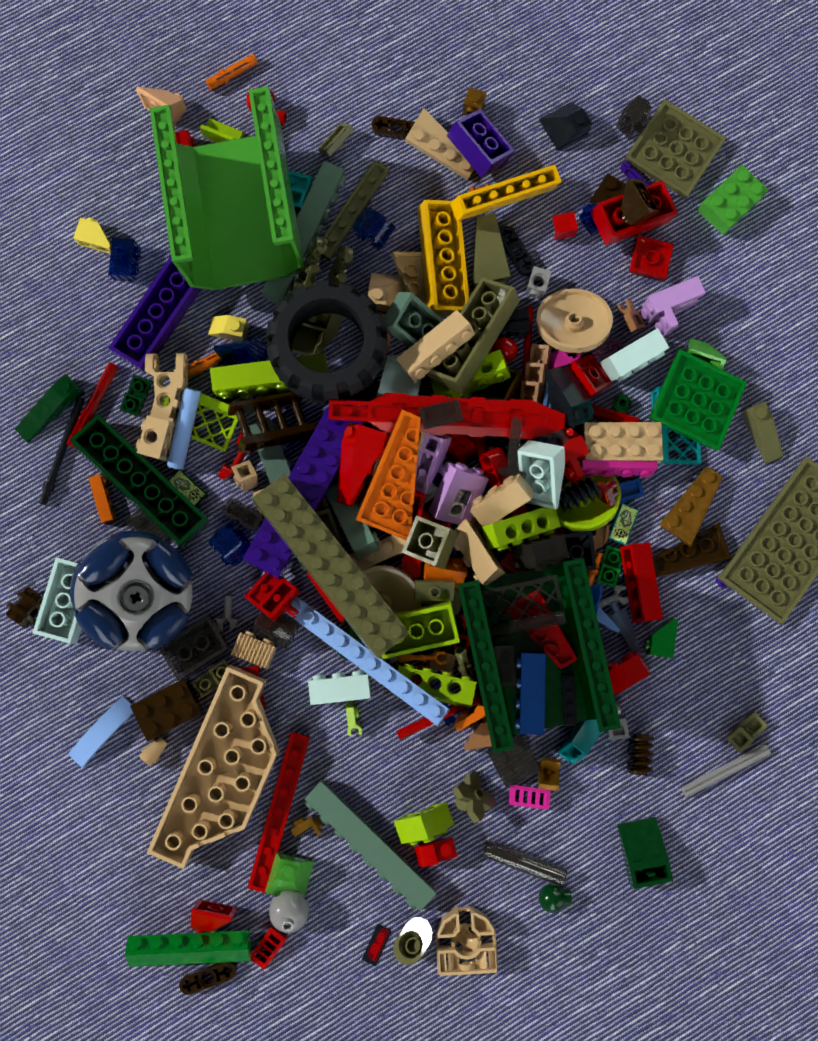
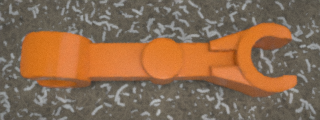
(422, 658)

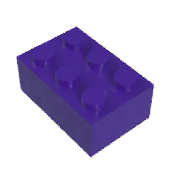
(480, 143)

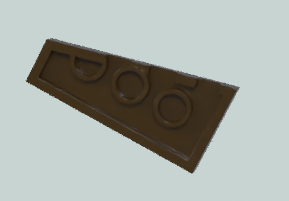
(707, 549)

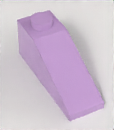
(430, 459)

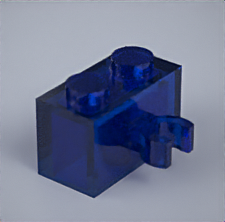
(124, 259)

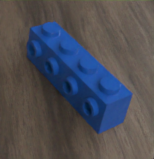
(532, 693)

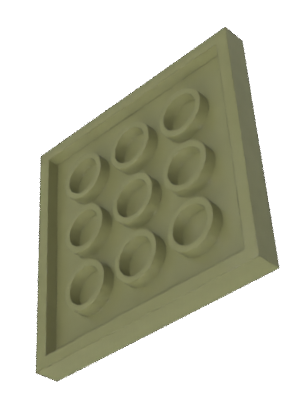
(675, 149)

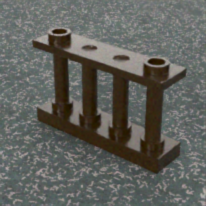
(268, 437)

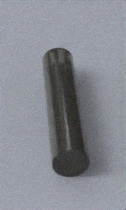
(525, 863)

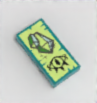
(623, 524)

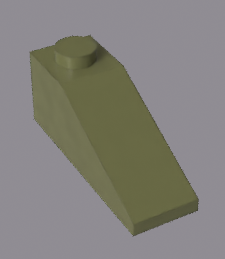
(763, 431)

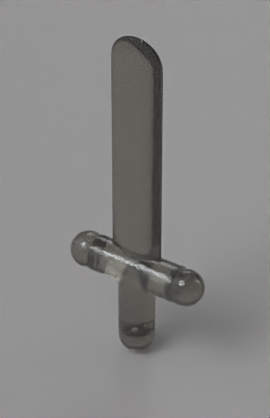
(514, 446)

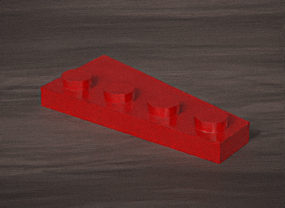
(550, 639)

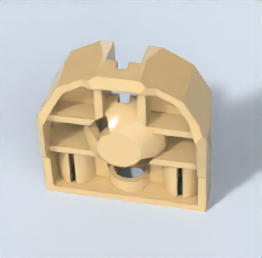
(471, 944)

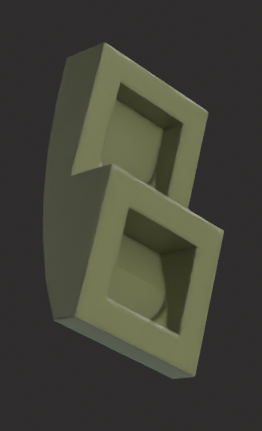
(746, 731)

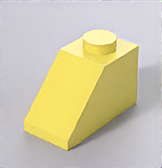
(91, 235)
(229, 327)

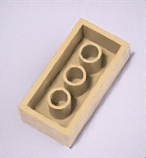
(623, 441)

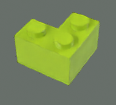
(424, 824)

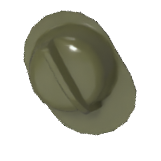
(413, 941)

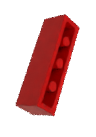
(641, 582)

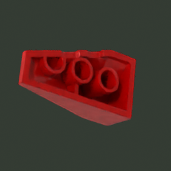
(358, 453)

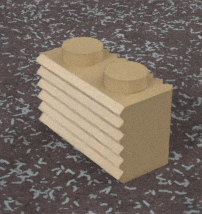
(254, 650)

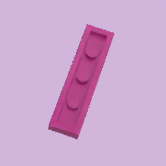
(624, 468)

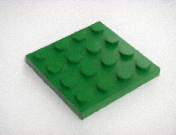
(698, 400)

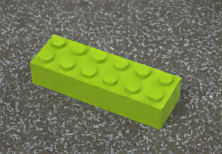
(257, 377)

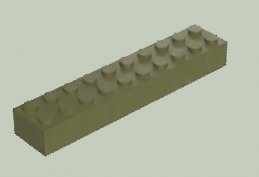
(330, 566)

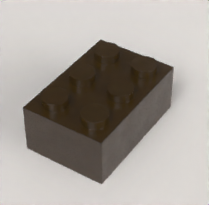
(167, 709)

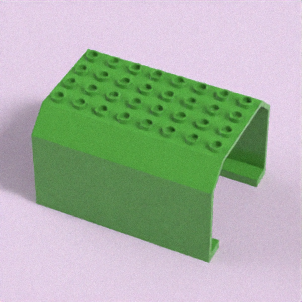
(229, 202)

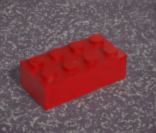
(613, 228)

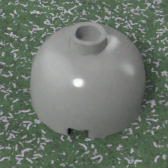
(289, 911)

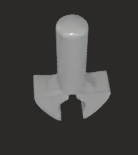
(606, 601)
(227, 615)

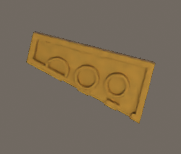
(688, 513)

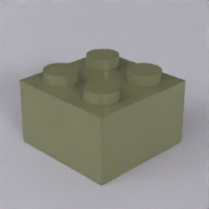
(430, 542)

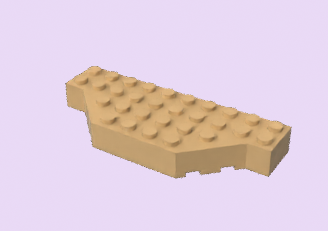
(221, 772)

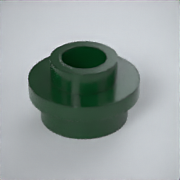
(622, 409)

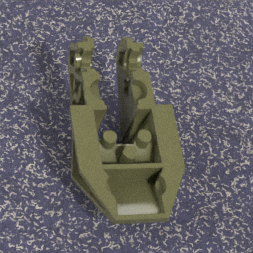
(322, 328)

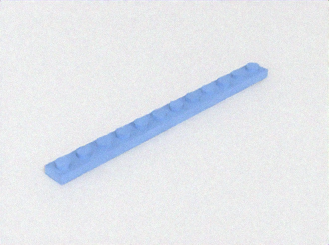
(362, 657)

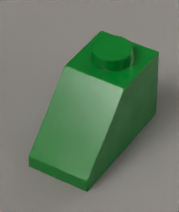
(662, 640)

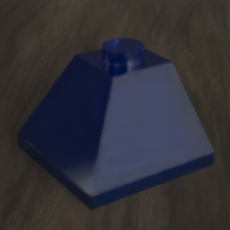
(242, 351)

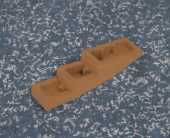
(535, 373)

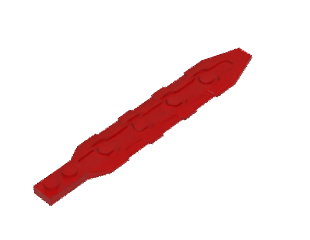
(480, 415)

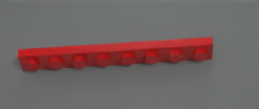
(279, 810)

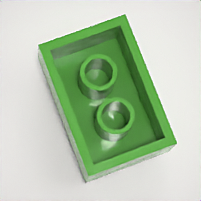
(732, 200)

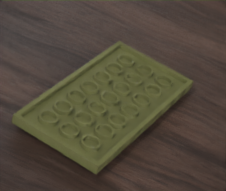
(781, 550)

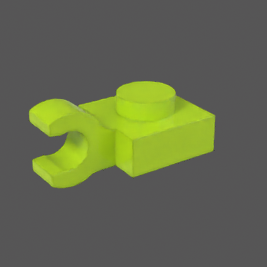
(352, 713)

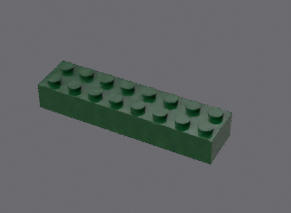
(139, 482)

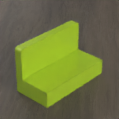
(219, 132)

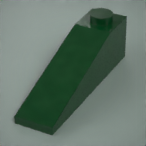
(49, 407)

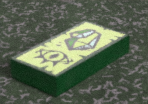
(188, 487)

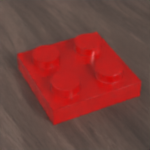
(651, 258)

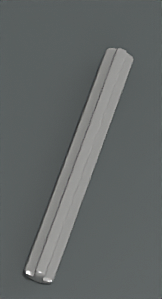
(725, 770)

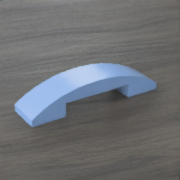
(101, 731)

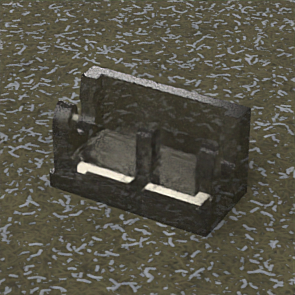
(440, 414)

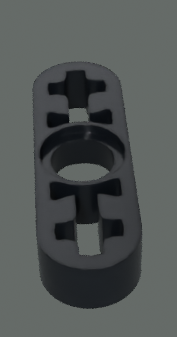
(527, 259)

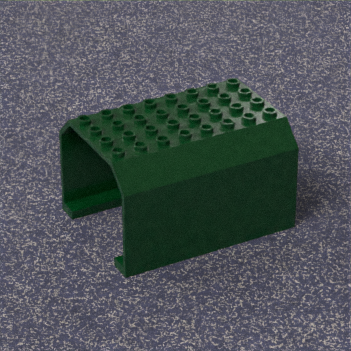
(591, 672)

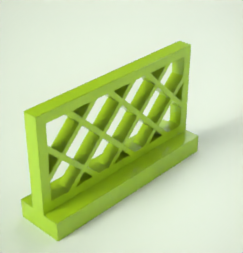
(218, 407)

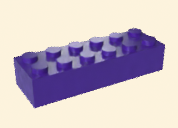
(154, 317)

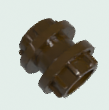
(25, 608)

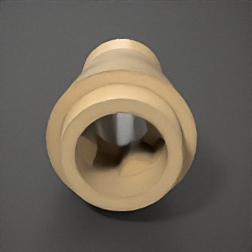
(153, 751)

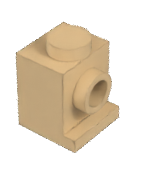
(245, 475)

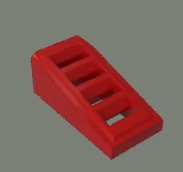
(281, 936)

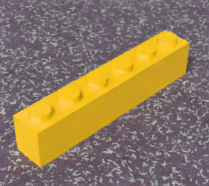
(505, 193)

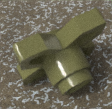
(472, 798)

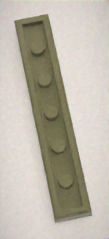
(352, 208)

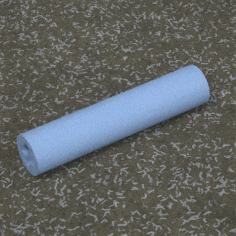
(183, 428)

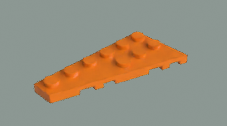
(392, 488)

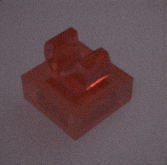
(608, 493)

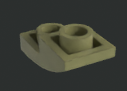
(210, 680)

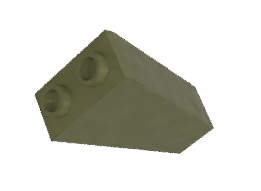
(489, 252)

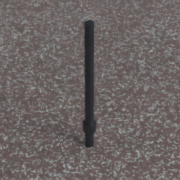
(48, 486)

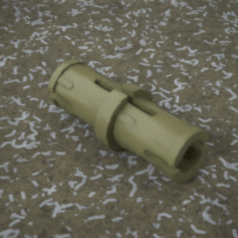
(462, 659)

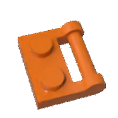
(468, 717)

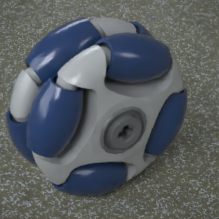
(134, 606)

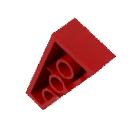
(628, 671)

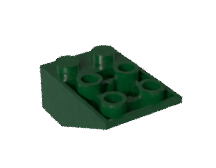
(644, 853)

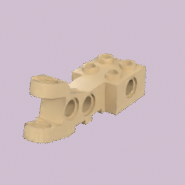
(161, 419)

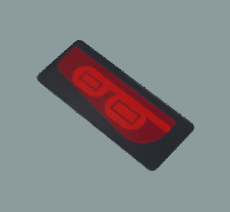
(376, 945)

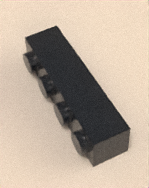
(569, 699)

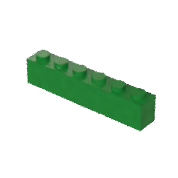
(188, 948)

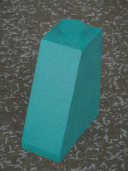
(579, 741)

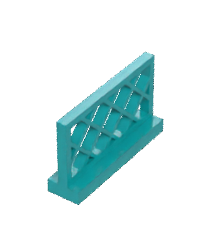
(665, 441)

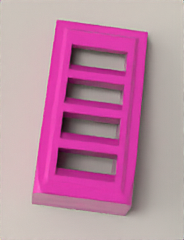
(546, 799)

